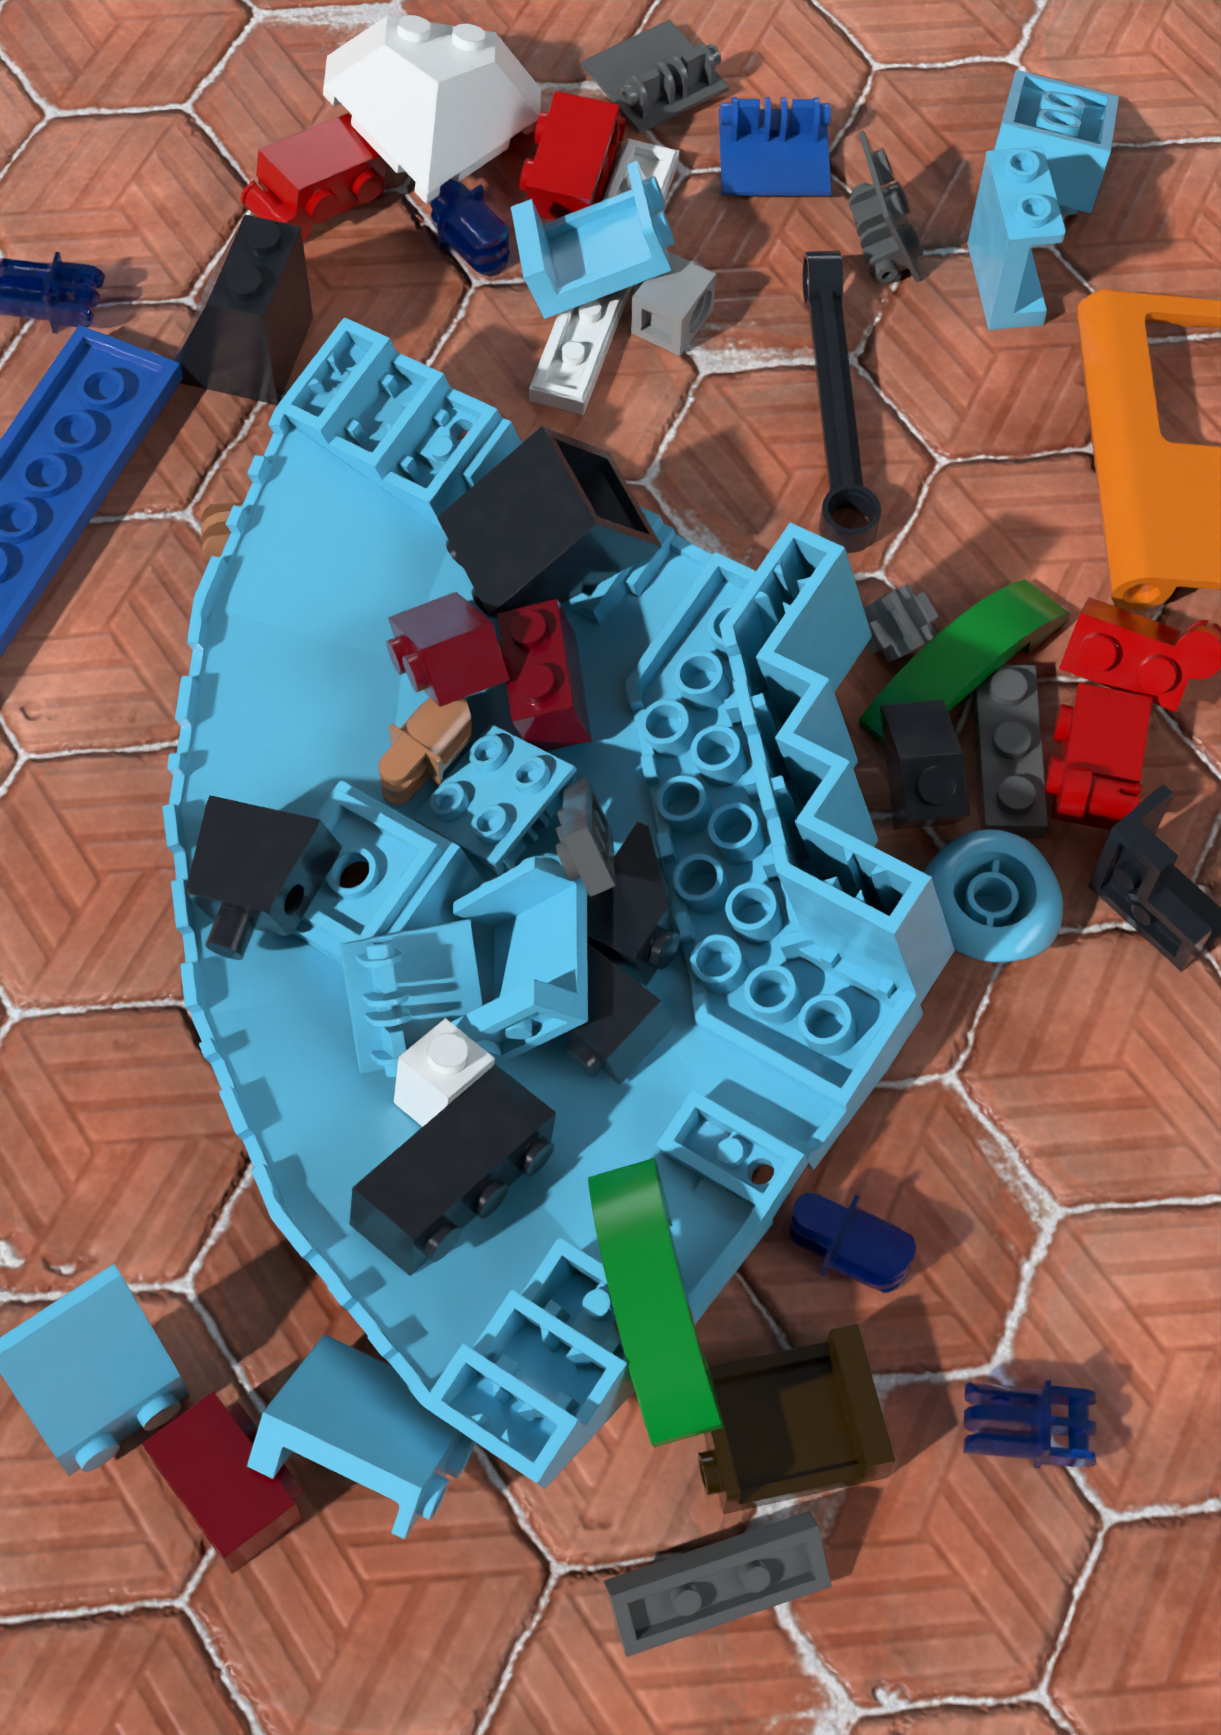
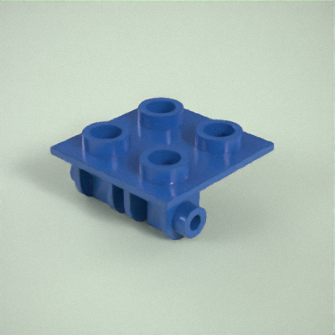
(774, 148)

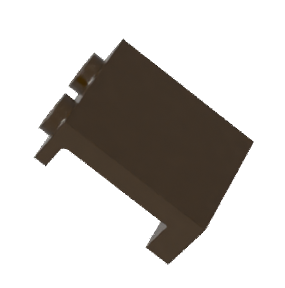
(795, 1425)

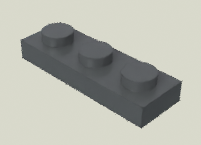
(1010, 752)
(585, 839)
(717, 1583)

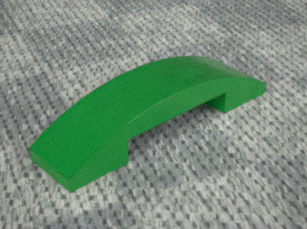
(971, 650)
(652, 1304)

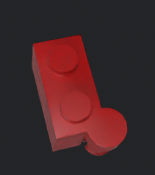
(572, 155)
(315, 175)
(1140, 653)
(1100, 756)

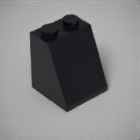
(250, 314)
(546, 525)

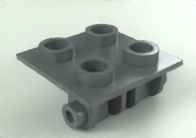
(657, 75)
(881, 220)

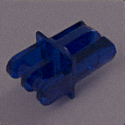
(470, 227)
(50, 291)
(853, 1241)
(1020, 1423)

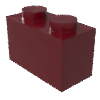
(446, 649)
(544, 676)
(206, 1466)

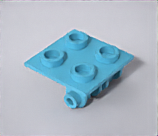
(497, 797)
(406, 987)

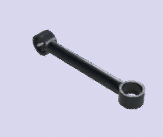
(823, 297)

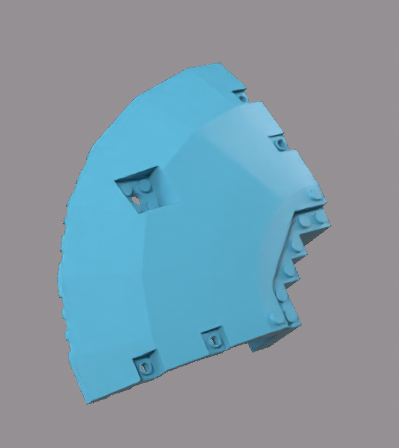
(703, 724)

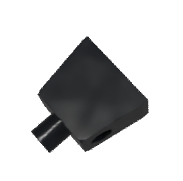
(256, 871)

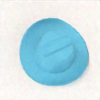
(997, 896)

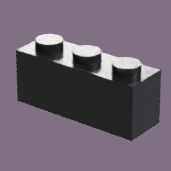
(453, 1170)

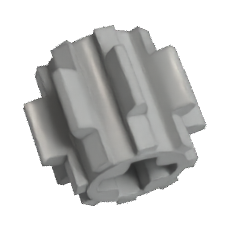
(900, 622)

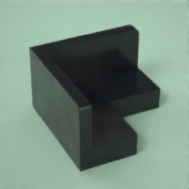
(1149, 892)

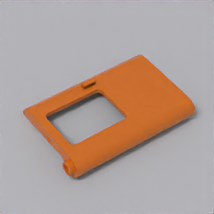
(1153, 493)

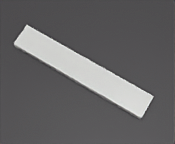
(585, 332)

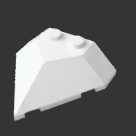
(432, 96)

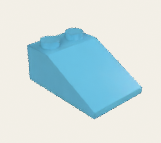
(1071, 127)
(91, 1372)

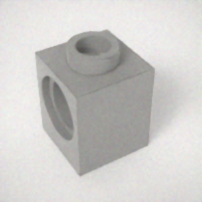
(673, 305)

